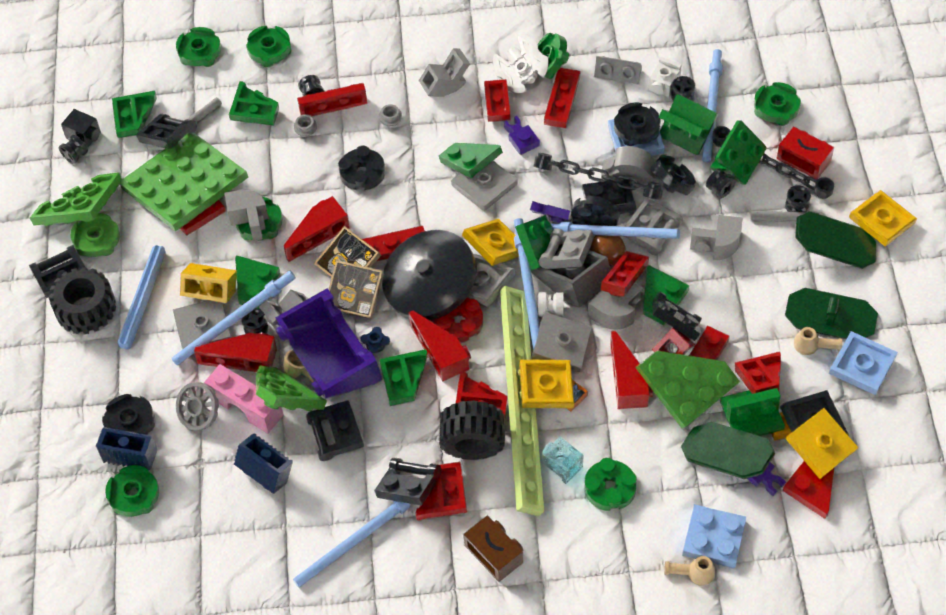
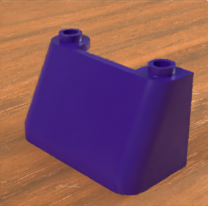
(327, 347)

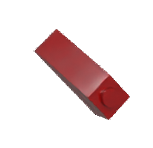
(317, 227)
(442, 347)
(239, 352)
(630, 386)

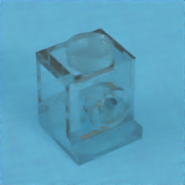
(564, 451)

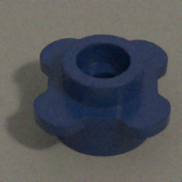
(375, 346)

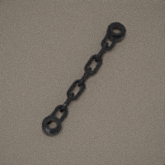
(821, 183)
(652, 190)

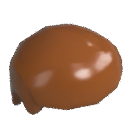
(609, 246)

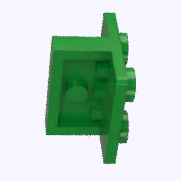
(687, 124)
(739, 153)
(754, 412)

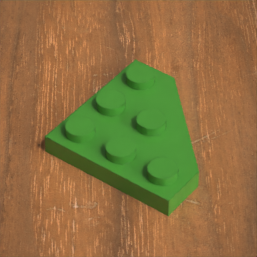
(78, 203)
(686, 383)
(282, 390)

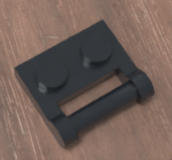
(166, 131)
(613, 193)
(47, 278)
(676, 316)
(343, 428)
(407, 488)

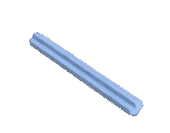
(141, 297)

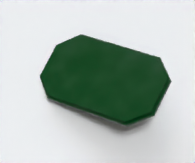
(835, 240)
(831, 313)
(728, 450)

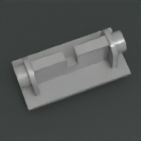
(617, 69)

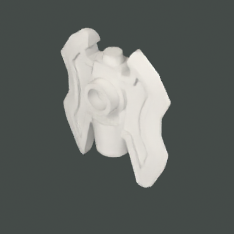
(522, 66)

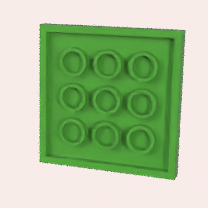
(183, 180)

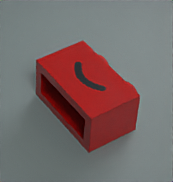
(805, 152)

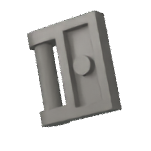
(649, 216)
(573, 252)

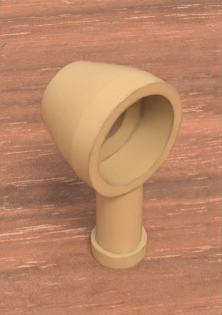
(810, 345)
(293, 366)
(696, 574)

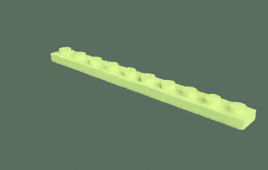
(522, 420)

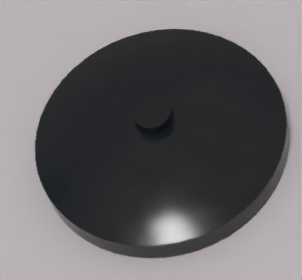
(429, 274)

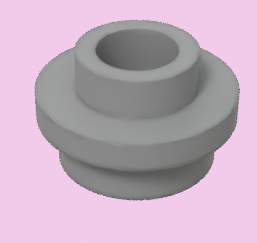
(390, 115)
(305, 125)

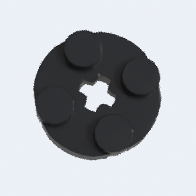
(633, 134)
(361, 157)
(673, 176)
(584, 211)
(124, 405)

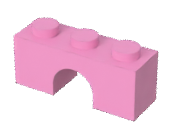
(236, 390)

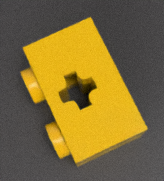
(208, 282)

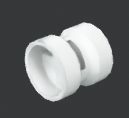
(550, 303)

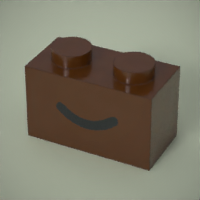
(493, 547)

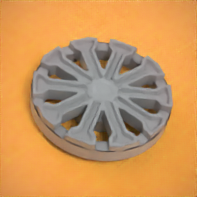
(197, 406)

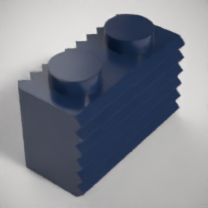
(126, 448)
(263, 463)

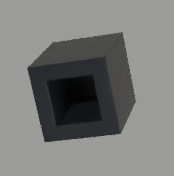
(82, 126)

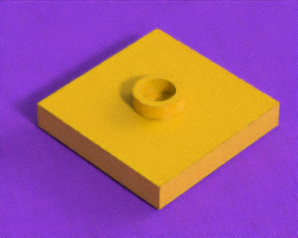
(882, 218)
(492, 241)
(546, 384)
(821, 443)

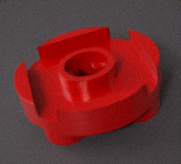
(467, 328)

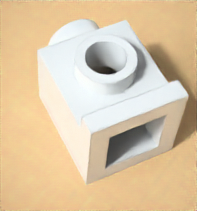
(663, 76)

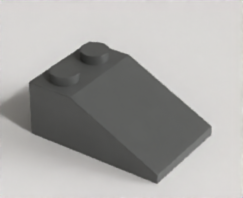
(576, 283)

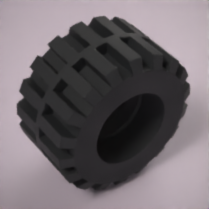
(77, 286)
(472, 430)

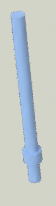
(715, 72)
(621, 231)
(528, 286)
(271, 289)
(350, 542)

